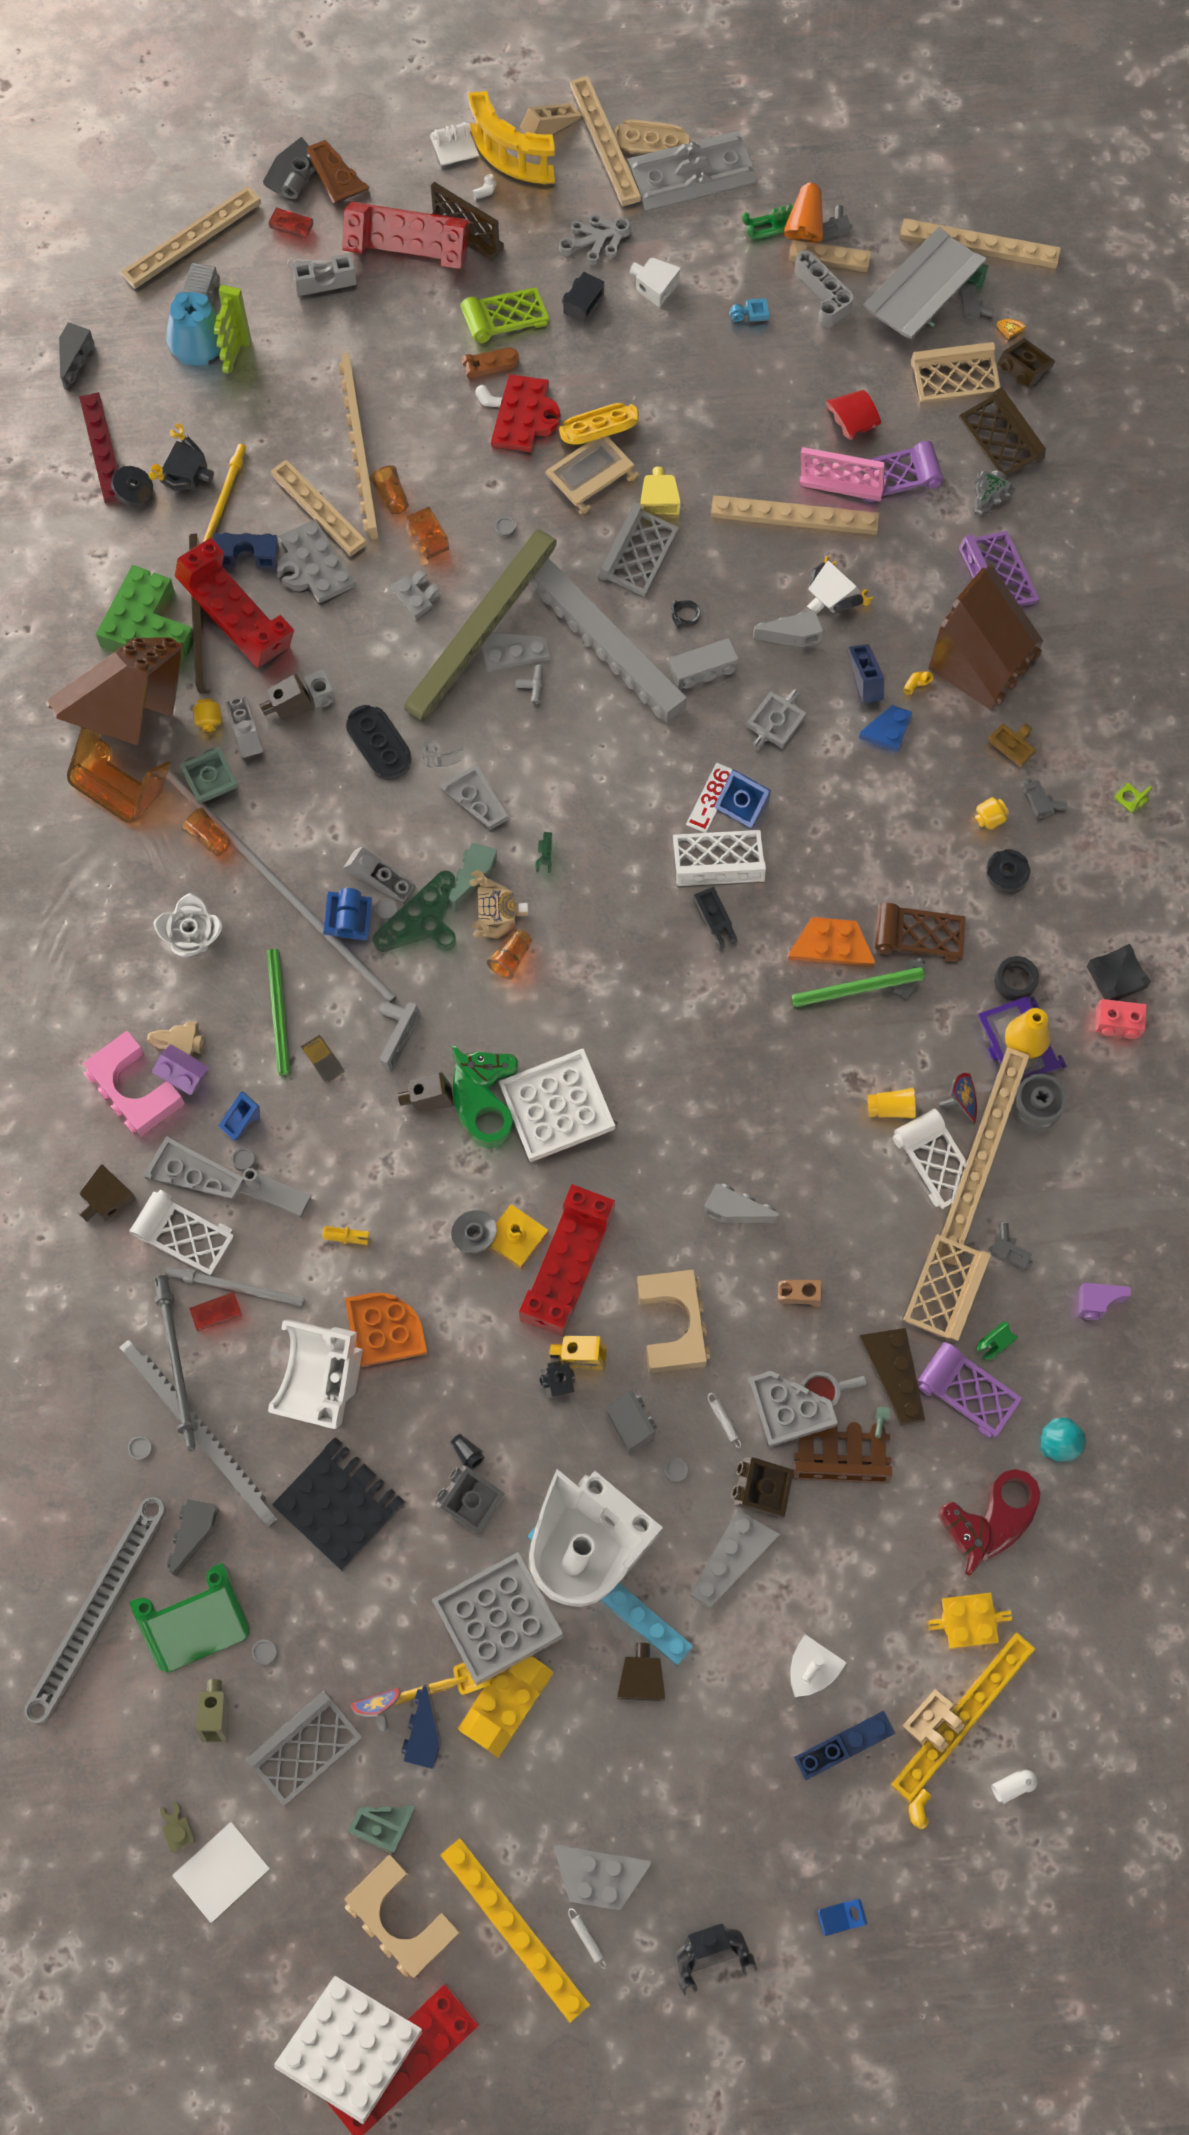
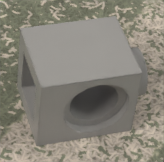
(319, 681)

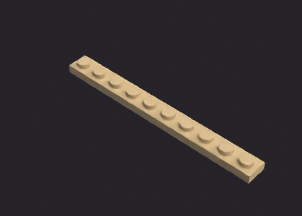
(358, 453)
(983, 1151)

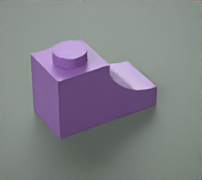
(1097, 1297)

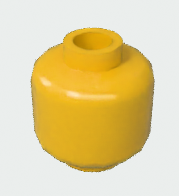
(207, 714)
(991, 813)

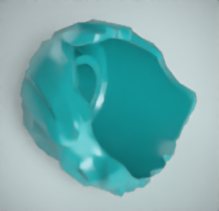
(1062, 1440)

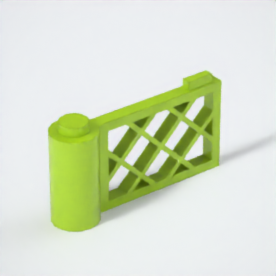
(480, 320)

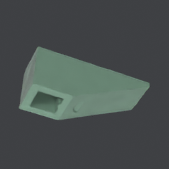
(476, 858)

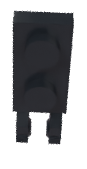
(715, 916)

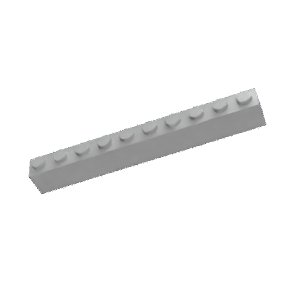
(608, 642)

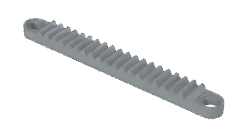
(202, 1435)
(95, 1611)

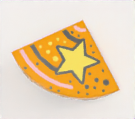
(1010, 327)

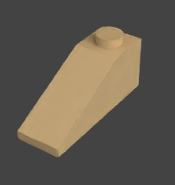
(549, 118)

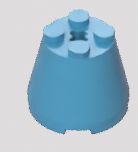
(191, 329)

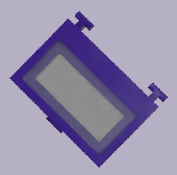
(995, 1025)

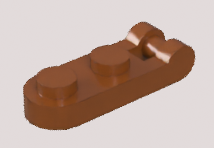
(490, 362)

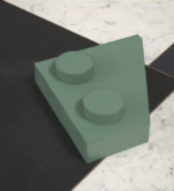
(381, 1825)

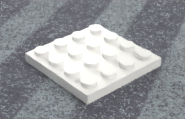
(557, 1105)
(348, 2049)

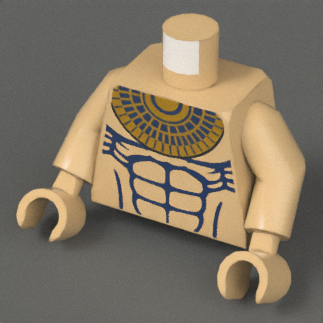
(495, 908)

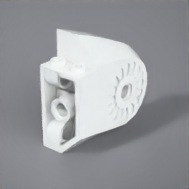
(587, 1539)

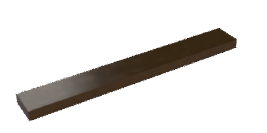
(198, 634)

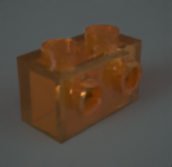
(427, 533)

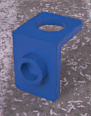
(840, 1917)

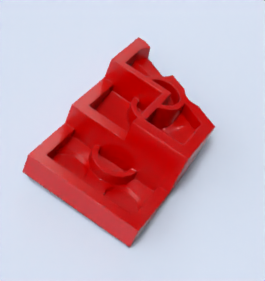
(854, 413)

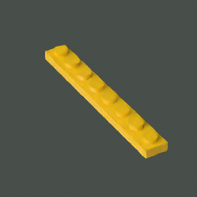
(515, 1930)

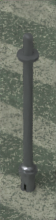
(164, 1300)

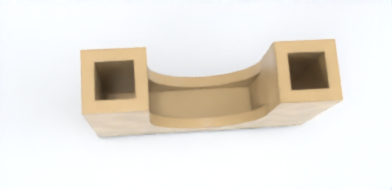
(682, 1290)
(367, 1903)

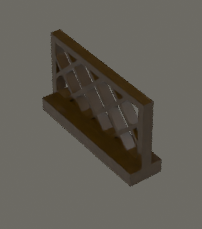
(482, 241)
(1019, 428)

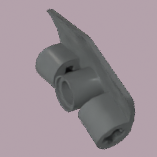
(290, 170)

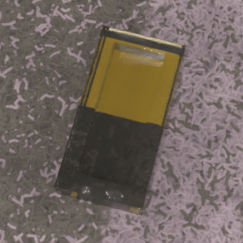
(322, 1059)

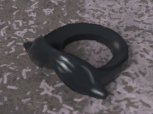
(676, 605)

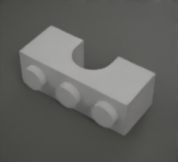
(311, 280)

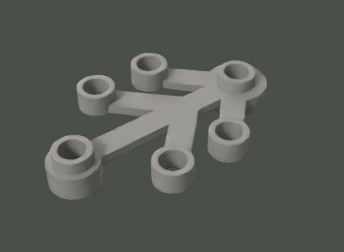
(618, 229)

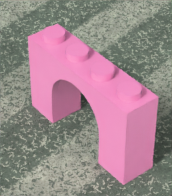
(140, 1113)

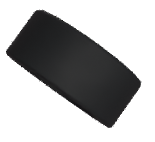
(1016, 962)

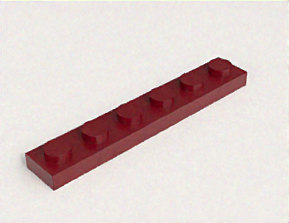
(100, 442)

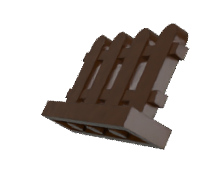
(849, 1472)

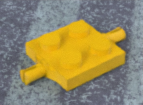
(969, 1620)

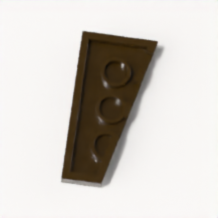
(893, 1363)

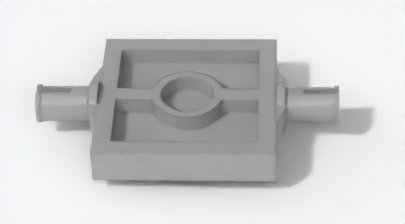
(776, 719)

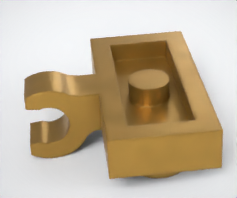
(1012, 743)

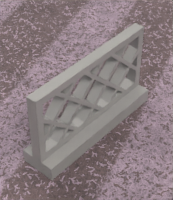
(620, 547)
(291, 1729)

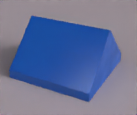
(743, 798)

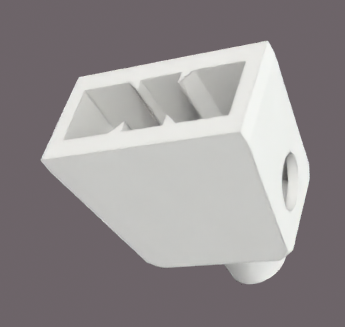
(655, 279)

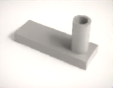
(407, 1020)
(274, 1193)

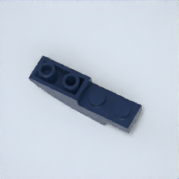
(844, 1745)

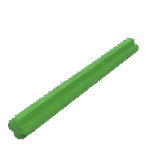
(858, 986)
(278, 1012)

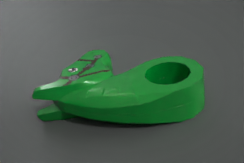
(472, 1094)

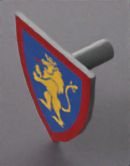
(963, 1095)

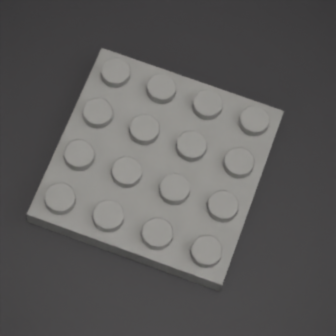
(497, 1618)

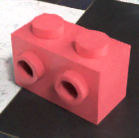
(1120, 1018)

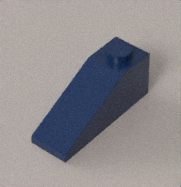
(867, 673)

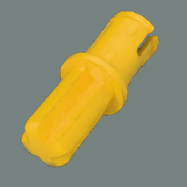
(345, 1235)

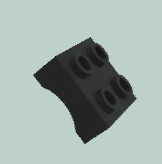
(1118, 974)

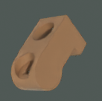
(800, 1292)

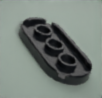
(378, 742)

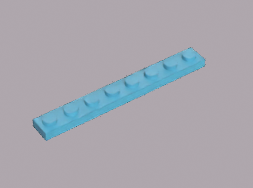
(645, 1622)

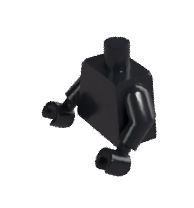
(710, 1948)

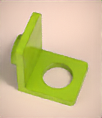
(1140, 798)

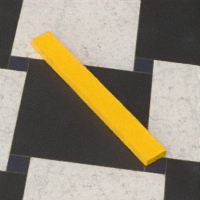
(969, 1710)

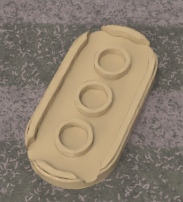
(645, 137)

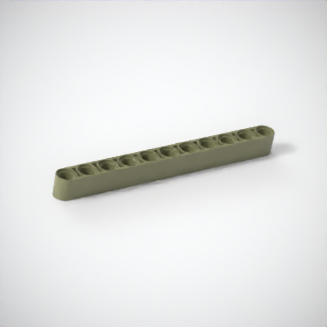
(480, 625)

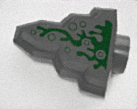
(991, 490)

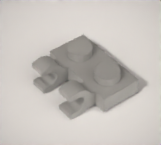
(411, 597)

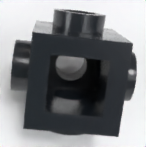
(549, 1381)

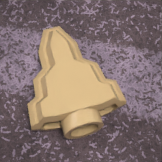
(181, 1036)

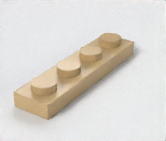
(833, 255)

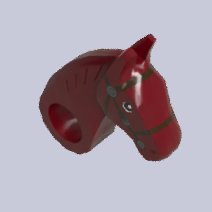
(1002, 1525)

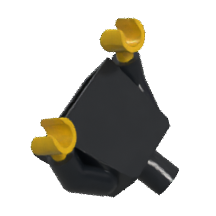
(184, 465)

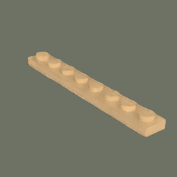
(605, 141)
(191, 237)
(986, 244)
(794, 515)

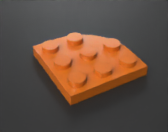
(384, 1328)

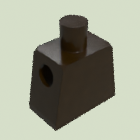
(287, 698)
(428, 1093)
(104, 1196)
(641, 1676)

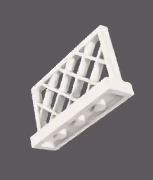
(720, 871)

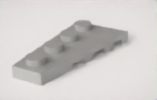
(188, 1169)
(736, 1552)

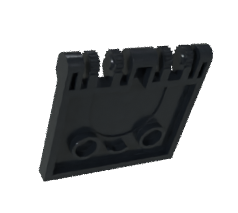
(335, 1508)

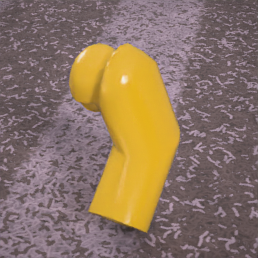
(918, 679)
(917, 1810)

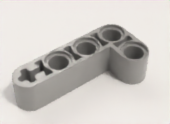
(835, 295)

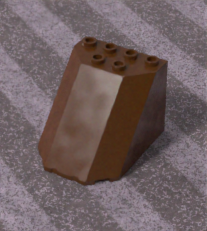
(985, 641)
(117, 689)

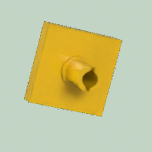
(517, 1236)

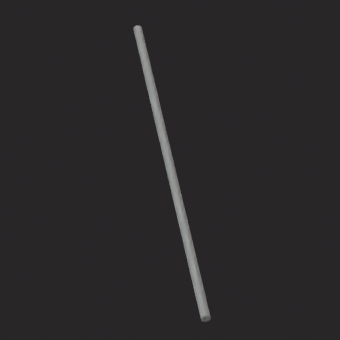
(284, 890)

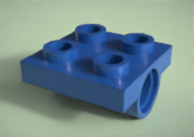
(347, 914)

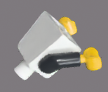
(834, 589)

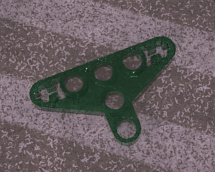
(414, 925)

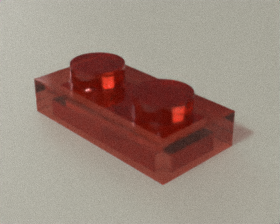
(290, 223)
(215, 1311)

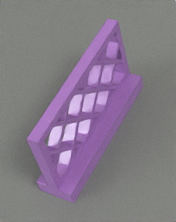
(976, 558)

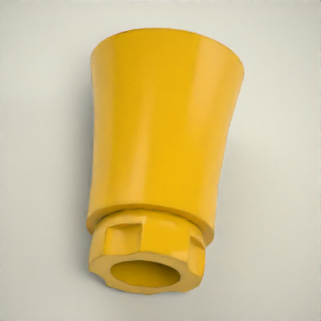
(892, 1104)

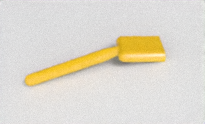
(462, 1679)

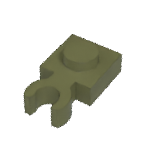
(178, 1832)

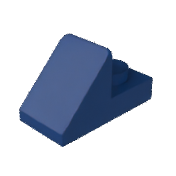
(239, 1116)

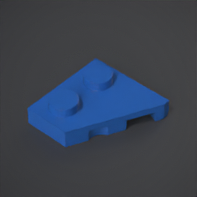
(888, 728)

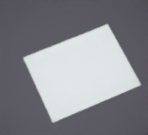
(220, 1872)

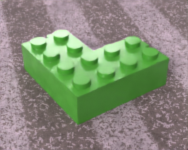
(139, 613)

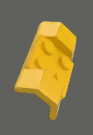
(505, 1704)

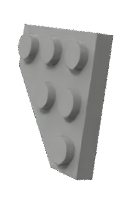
(789, 1409)

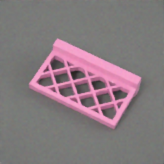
(845, 482)

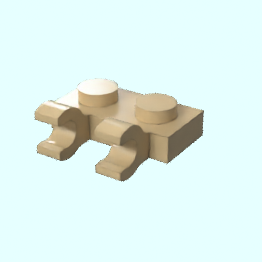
(929, 1717)

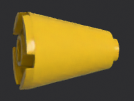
(1029, 1033)

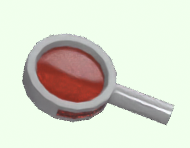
(828, 1387)

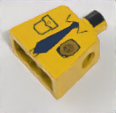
(589, 1352)

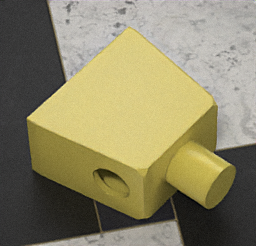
(660, 494)

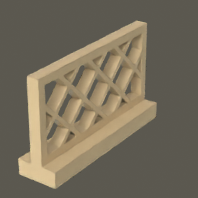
(949, 357)
(966, 1295)

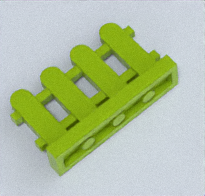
(231, 326)

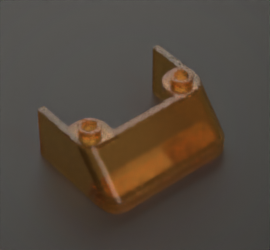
(107, 784)

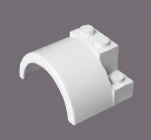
(318, 1374)

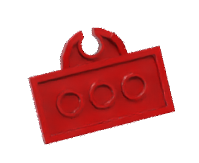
(524, 414)

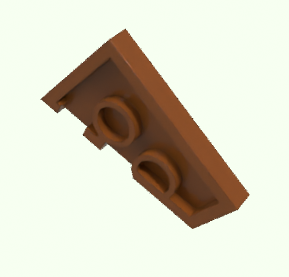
(336, 176)

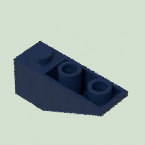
(425, 1738)

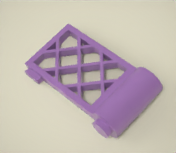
(925, 468)
(947, 1366)

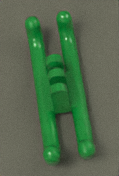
(777, 219)

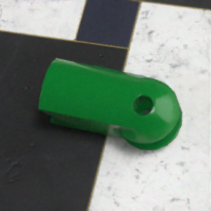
(997, 1341)

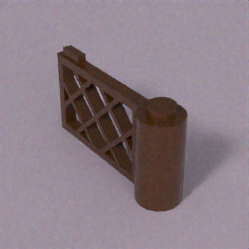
(890, 932)

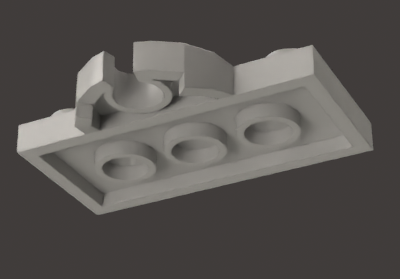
(313, 563)

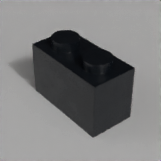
(583, 297)

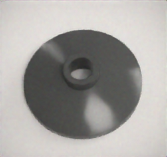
(469, 1224)

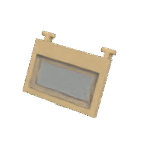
(590, 470)

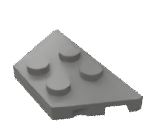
(599, 1877)

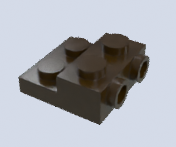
(1025, 362)
(762, 1486)

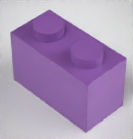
(180, 1069)

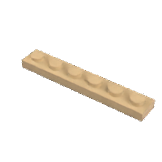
(318, 508)

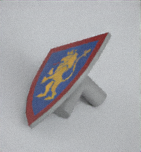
(377, 1706)

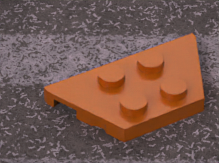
(832, 942)

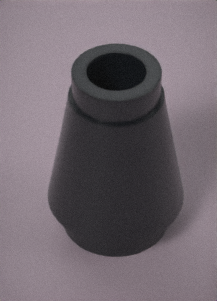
(467, 1452)

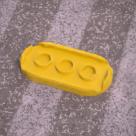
(599, 423)

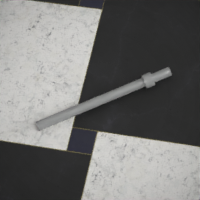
(190, 1276)

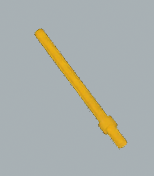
(235, 465)

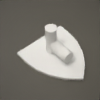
(813, 1667)

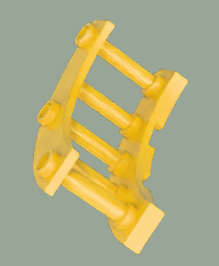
(491, 130)

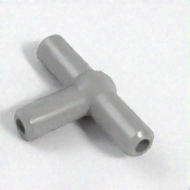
(536, 684)

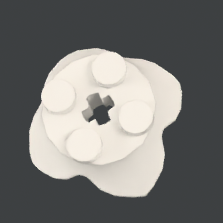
(189, 912)

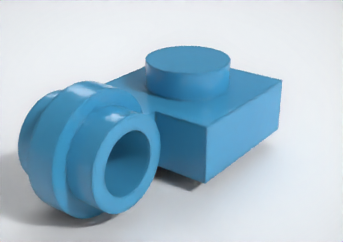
(755, 309)

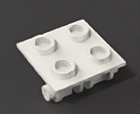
(454, 144)

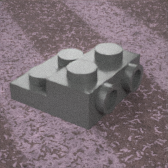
(469, 1499)

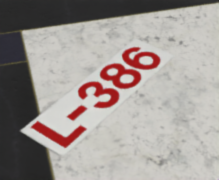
(704, 808)

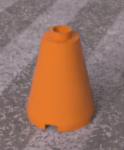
(806, 216)

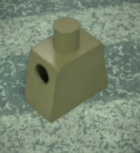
(212, 1722)

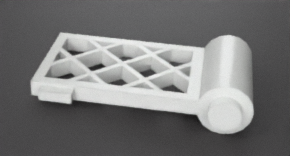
(918, 1134)
(155, 1217)

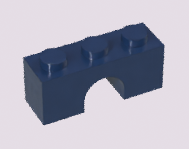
(263, 547)

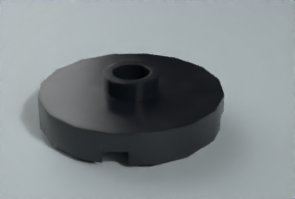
(128, 493)
(1011, 861)

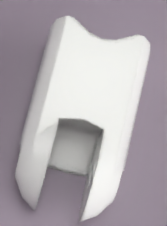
(1014, 1785)

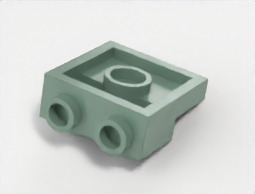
(208, 775)

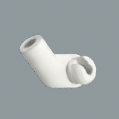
(487, 189)
(486, 398)

